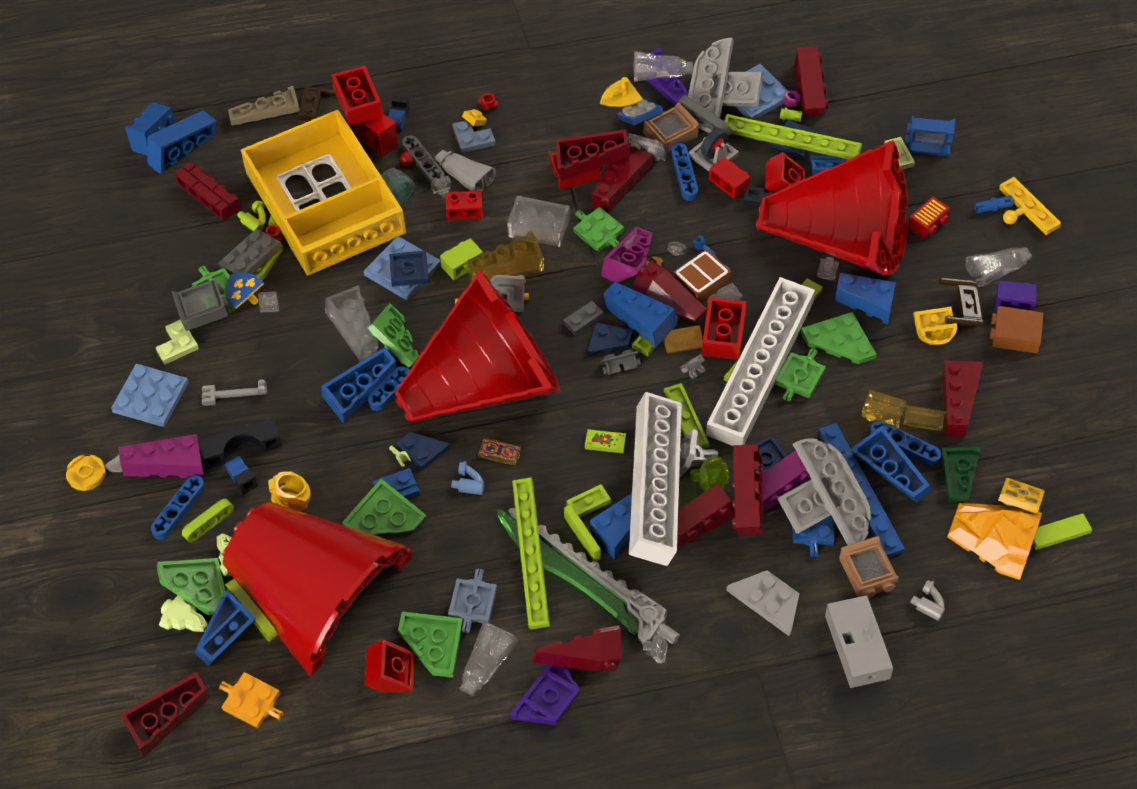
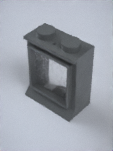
(201, 304)

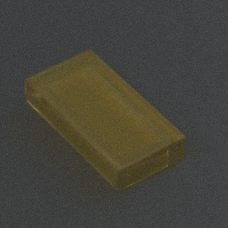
(924, 418)

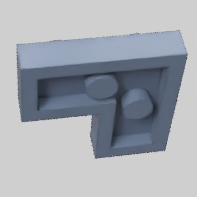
(471, 140)

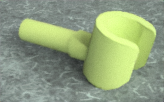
(400, 456)

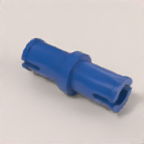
(993, 204)

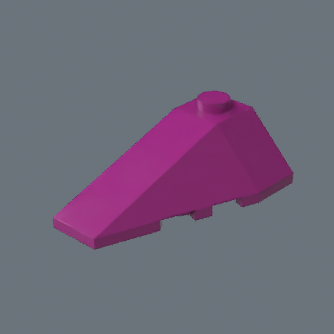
(628, 256)

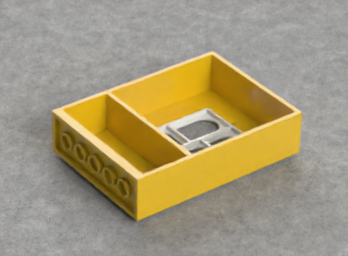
(336, 225)

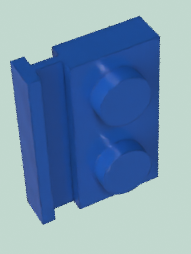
(823, 162)
(403, 483)

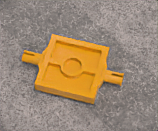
(251, 700)

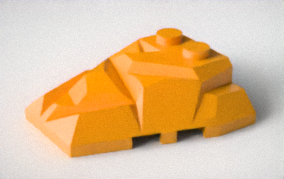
(996, 534)

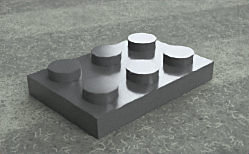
(250, 253)

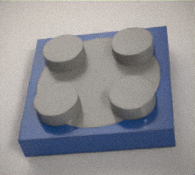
(642, 111)

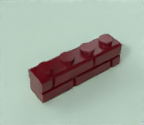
(207, 191)

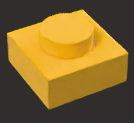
(474, 117)

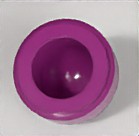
(794, 100)

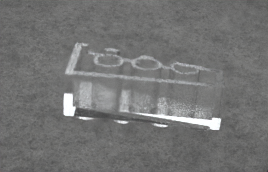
(352, 320)

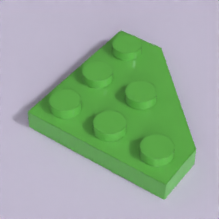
(391, 332)
(840, 338)
(384, 512)
(194, 581)
(433, 640)

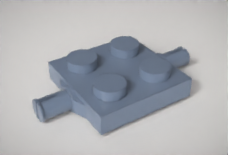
(472, 600)

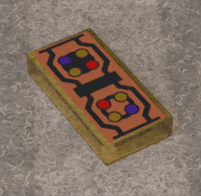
(499, 451)

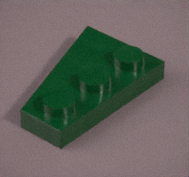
(959, 471)

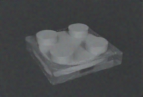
(648, 145)

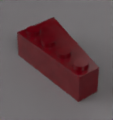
(810, 83)
(590, 152)
(620, 178)
(959, 390)
(748, 489)
(703, 515)
(163, 712)

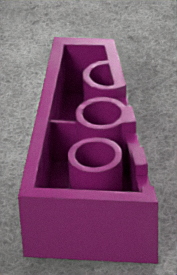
(163, 457)
(783, 478)

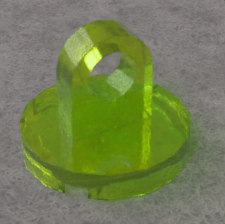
(711, 472)

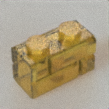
(883, 408)

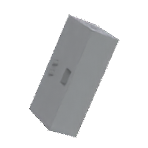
(858, 641)

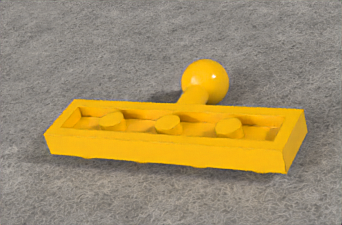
(1027, 205)

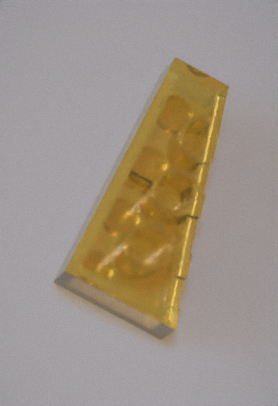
(514, 259)

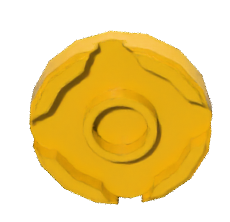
(85, 472)

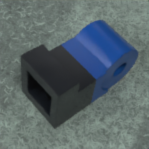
(399, 111)
(241, 475)

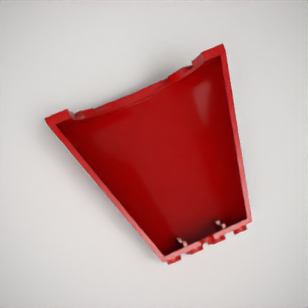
(305, 573)

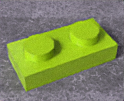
(589, 501)

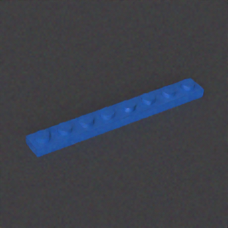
(879, 523)

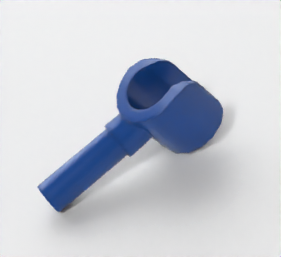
(701, 245)

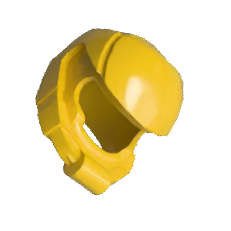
(293, 494)

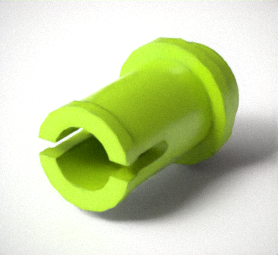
(790, 115)

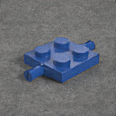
(816, 535)

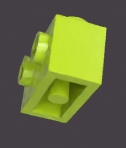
(455, 260)

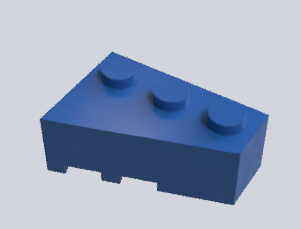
(613, 526)

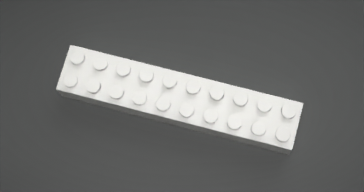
(760, 363)
(655, 479)

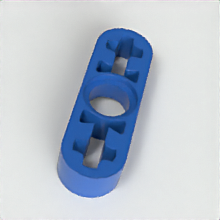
(386, 396)

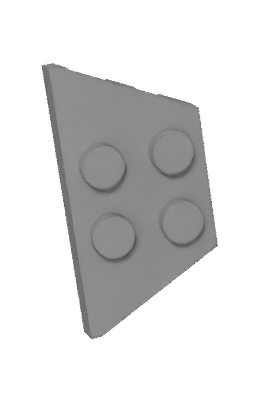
(768, 598)

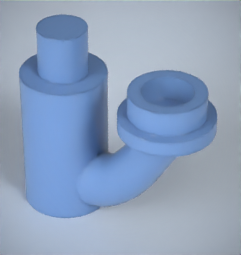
(466, 485)

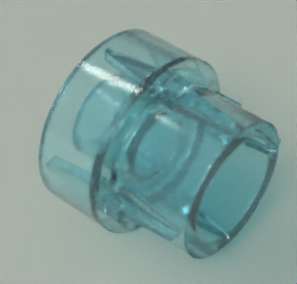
(399, 184)

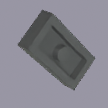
(583, 318)

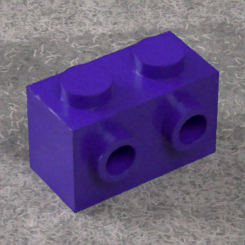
(1015, 295)

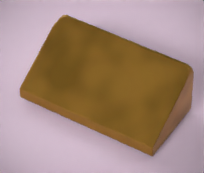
(683, 340)

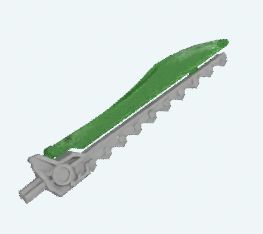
(641, 609)

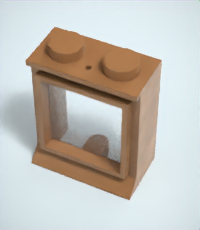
(672, 127)
(868, 567)

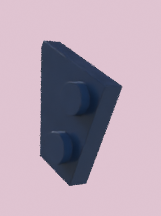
(609, 338)
(422, 449)

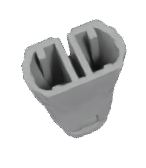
(468, 172)

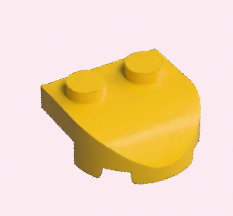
(932, 326)

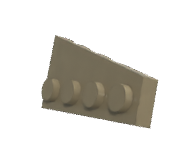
(264, 108)

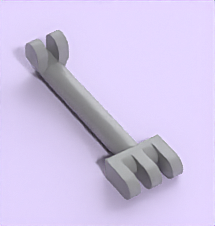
(210, 394)

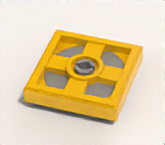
(1021, 496)

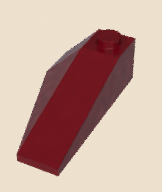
(662, 286)
(589, 653)

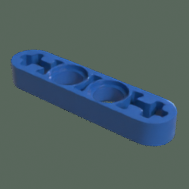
(684, 171)
(907, 440)
(180, 508)

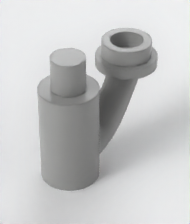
(928, 607)

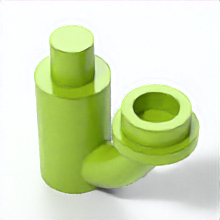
(252, 222)

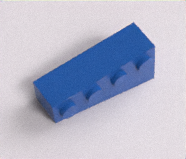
(179, 140)
(641, 312)
(352, 388)
(890, 462)

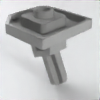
(511, 289)
(691, 453)

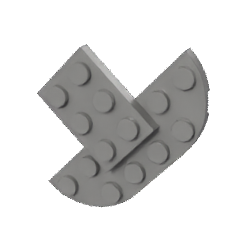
(716, 87)
(829, 492)

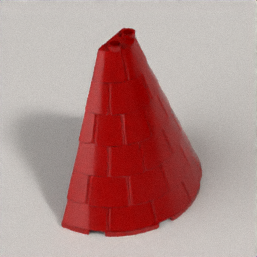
(846, 211)
(476, 360)

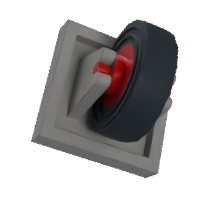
(713, 149)

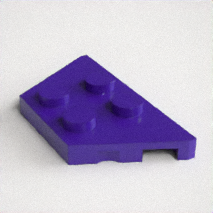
(547, 697)

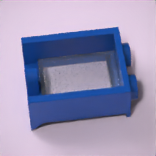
(929, 136)

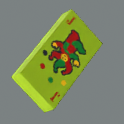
(605, 441)

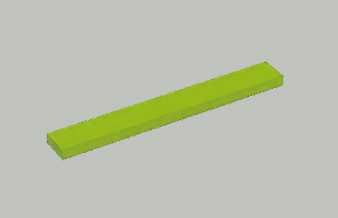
(793, 137)
(531, 553)

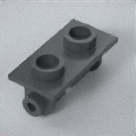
(612, 362)

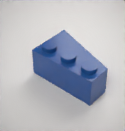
(153, 119)
(866, 294)
(225, 627)

